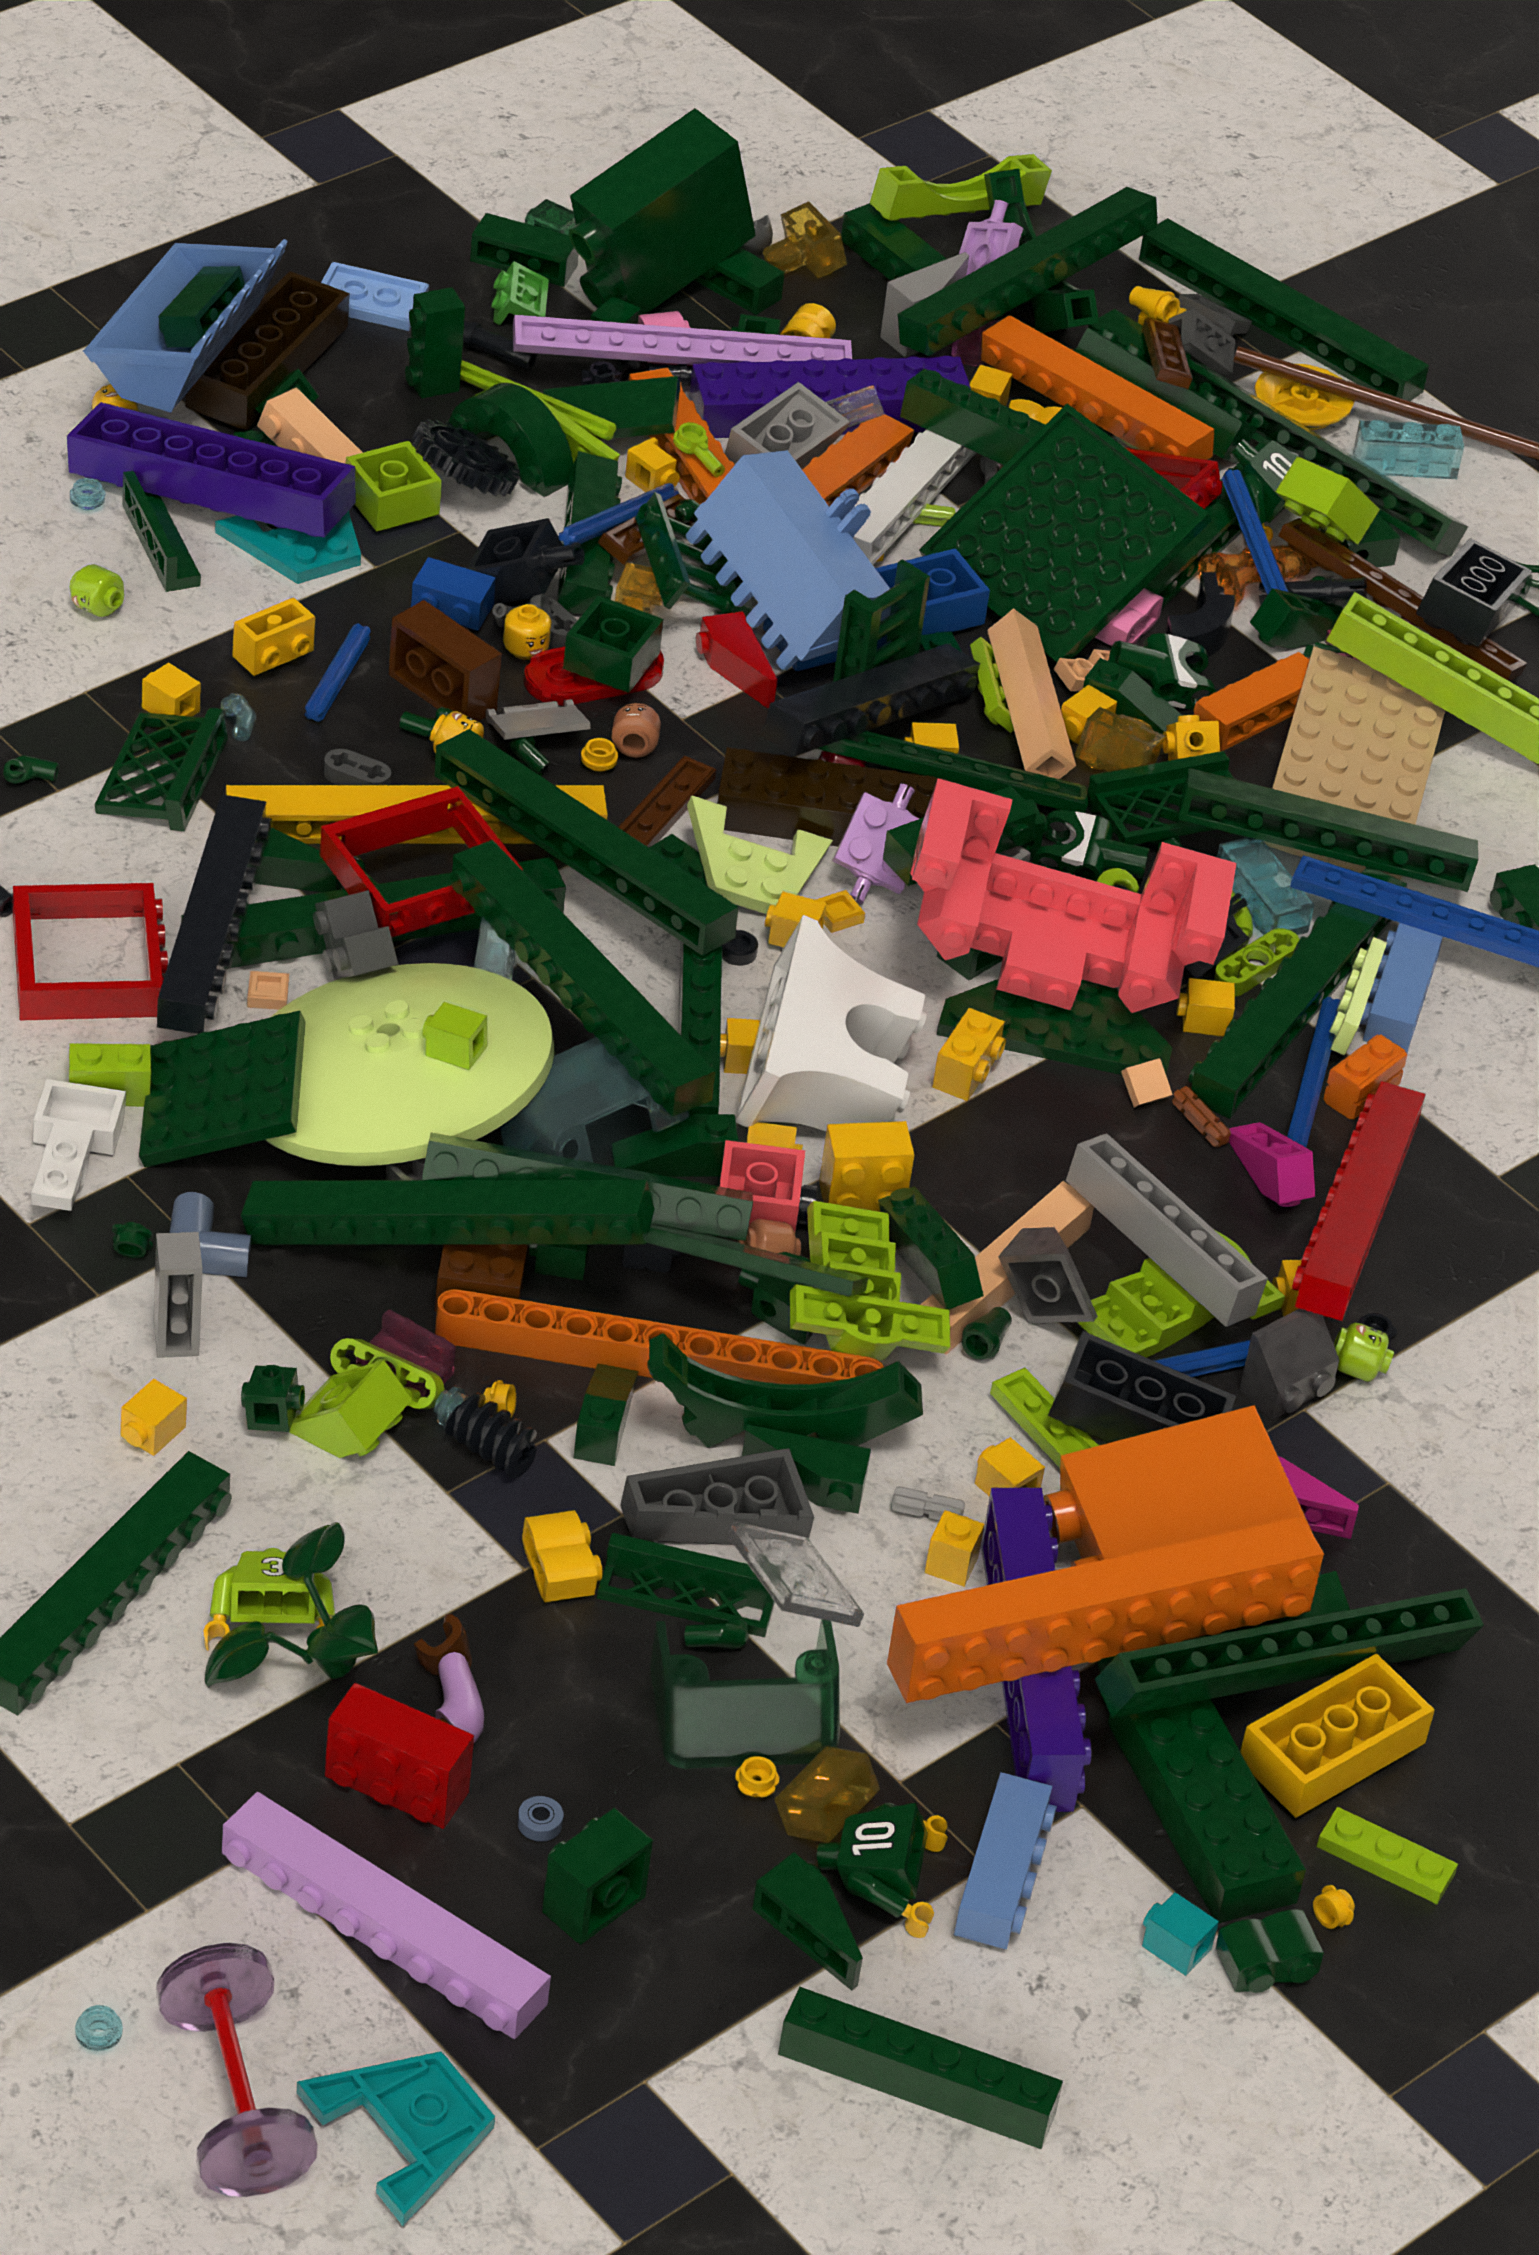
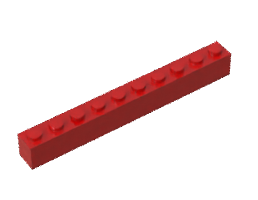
(1357, 1201)

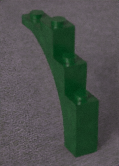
(1061, 304)
(837, 1411)

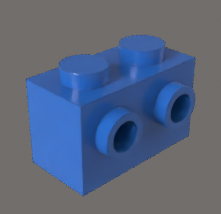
(455, 591)

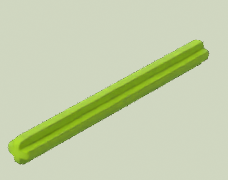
(593, 424)

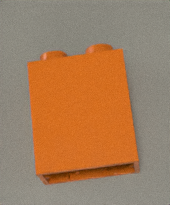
(1171, 1487)

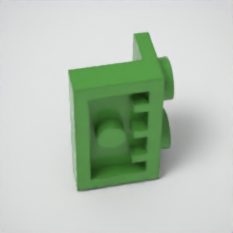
(519, 293)

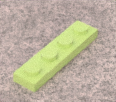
(1356, 994)

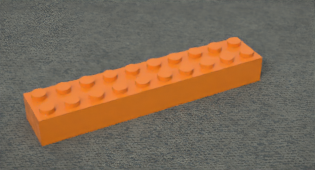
(1103, 1609)

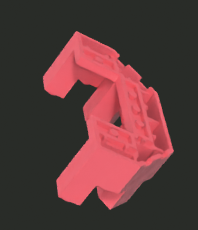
(1058, 924)

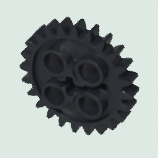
(465, 457)

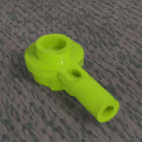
(692, 439)

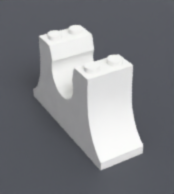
(829, 1039)

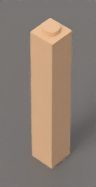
(1031, 696)
(1060, 1209)

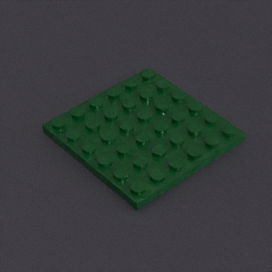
(1070, 531)

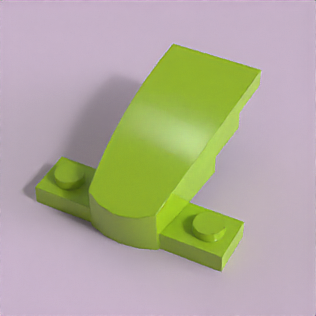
(1154, 1311)
(876, 1319)

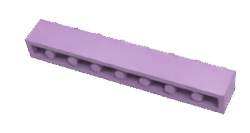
(386, 1915)

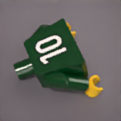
(1263, 474)
(884, 1858)

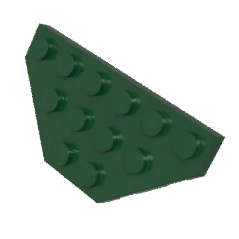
(1093, 1034)

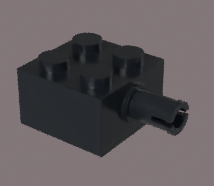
(523, 559)

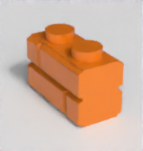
(1362, 1074)

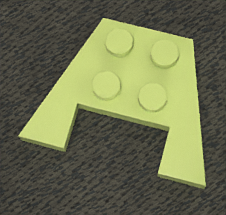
(748, 871)

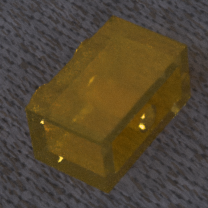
(827, 1793)

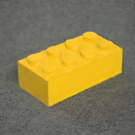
(1336, 1735)

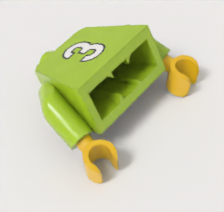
(264, 1594)

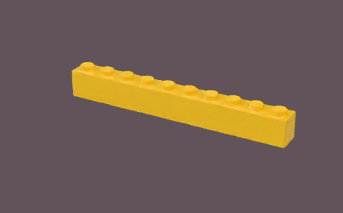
(305, 808)

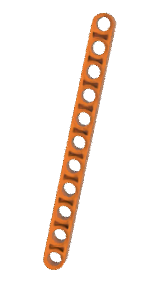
(623, 1342)

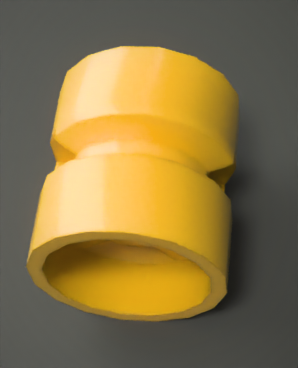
(811, 321)

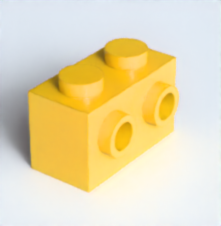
(273, 636)
(969, 1054)

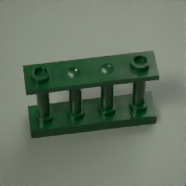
(672, 572)
(863, 628)

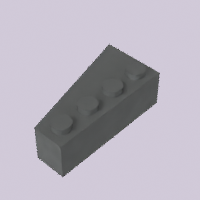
(708, 1497)

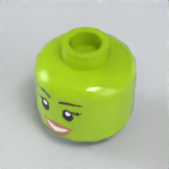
(97, 590)
(1362, 1351)

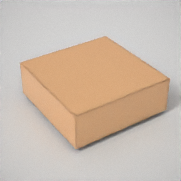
(267, 990)
(1146, 1082)

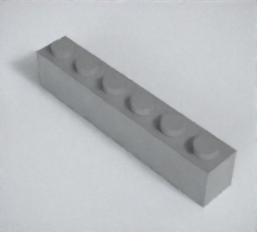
(1166, 1229)

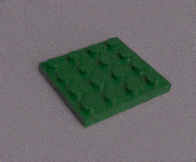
(223, 1089)

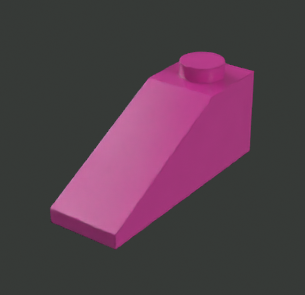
(1275, 1163)
(1322, 1506)

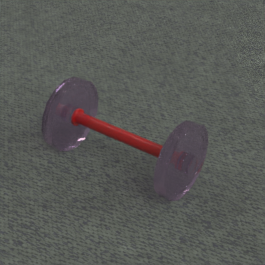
(257, 2146)

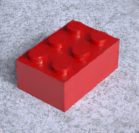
(399, 1755)

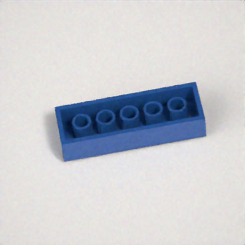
(953, 603)

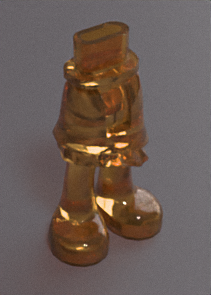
(1239, 570)

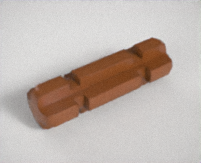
(1201, 1117)

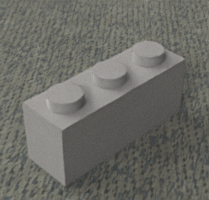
(177, 1294)

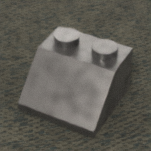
(1046, 1278)
(1289, 1363)

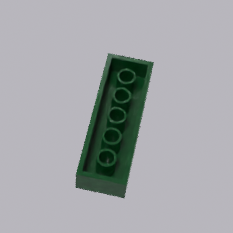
(1211, 1809)

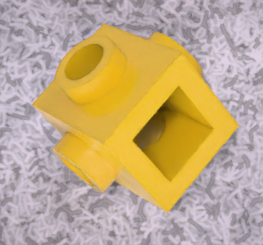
(1191, 737)

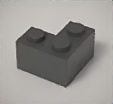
(353, 936)

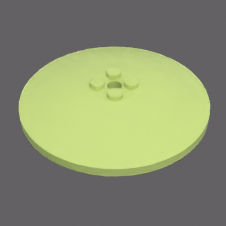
(380, 1095)

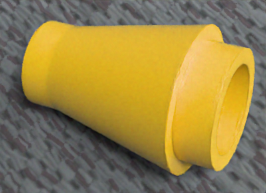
(1155, 303)

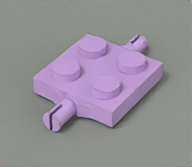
(990, 238)
(865, 838)

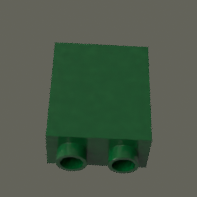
(662, 214)

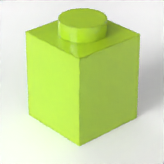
(455, 1035)

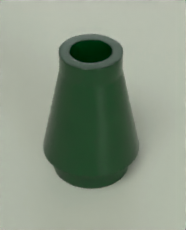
(984, 1336)

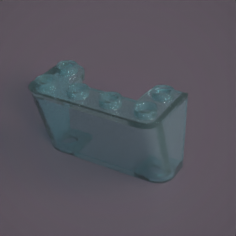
(579, 1090)

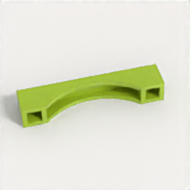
(905, 195)

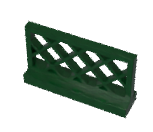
(190, 770)
(1147, 784)

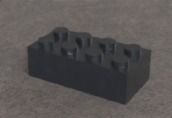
(1473, 593)
(1128, 1395)

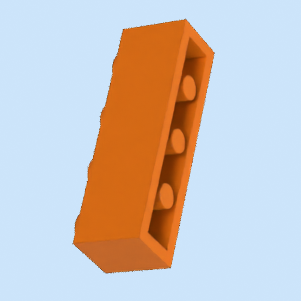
(1255, 701)

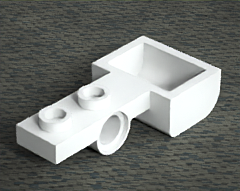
(71, 1124)

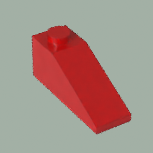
(737, 655)

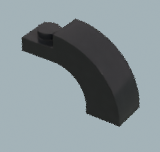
(1210, 623)

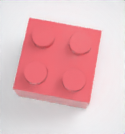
(771, 1176)

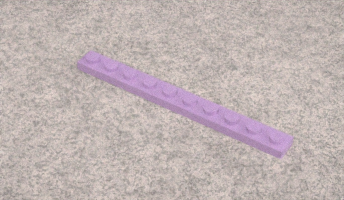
(666, 343)

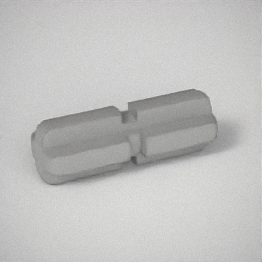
(916, 1503)

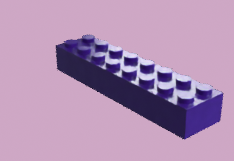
(733, 391)
(213, 469)
(1039, 1707)

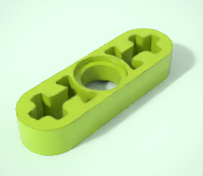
(1260, 949)
(373, 1353)

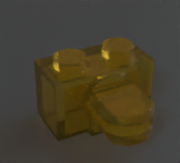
(808, 242)
(1117, 742)

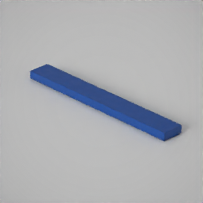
(1417, 910)

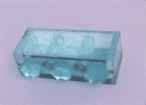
(1410, 448)
(1267, 887)

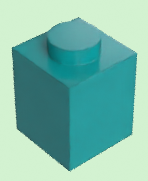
(1179, 1933)

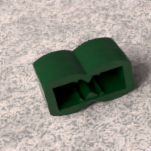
(1269, 1951)

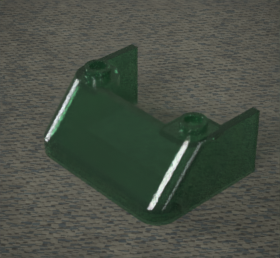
(739, 1719)

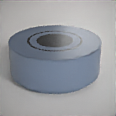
(540, 1818)

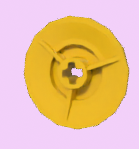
(1303, 403)

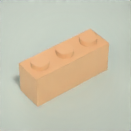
(301, 427)

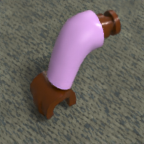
(452, 1663)

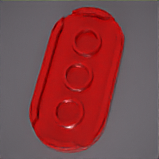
(550, 682)

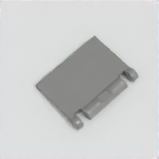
(537, 719)

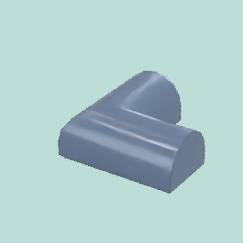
(220, 1251)

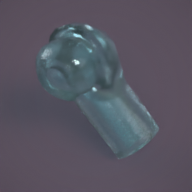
(245, 715)

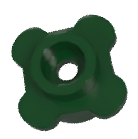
(131, 1239)

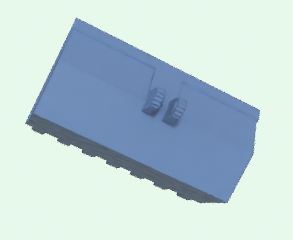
(134, 350)
(787, 551)

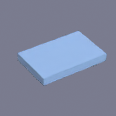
(375, 295)

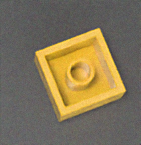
(865, 1163)

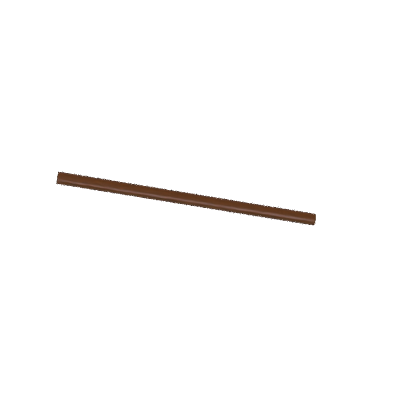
(1385, 401)

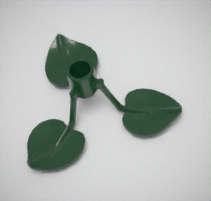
(332, 1646)

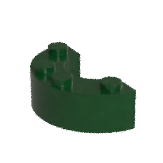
(527, 430)

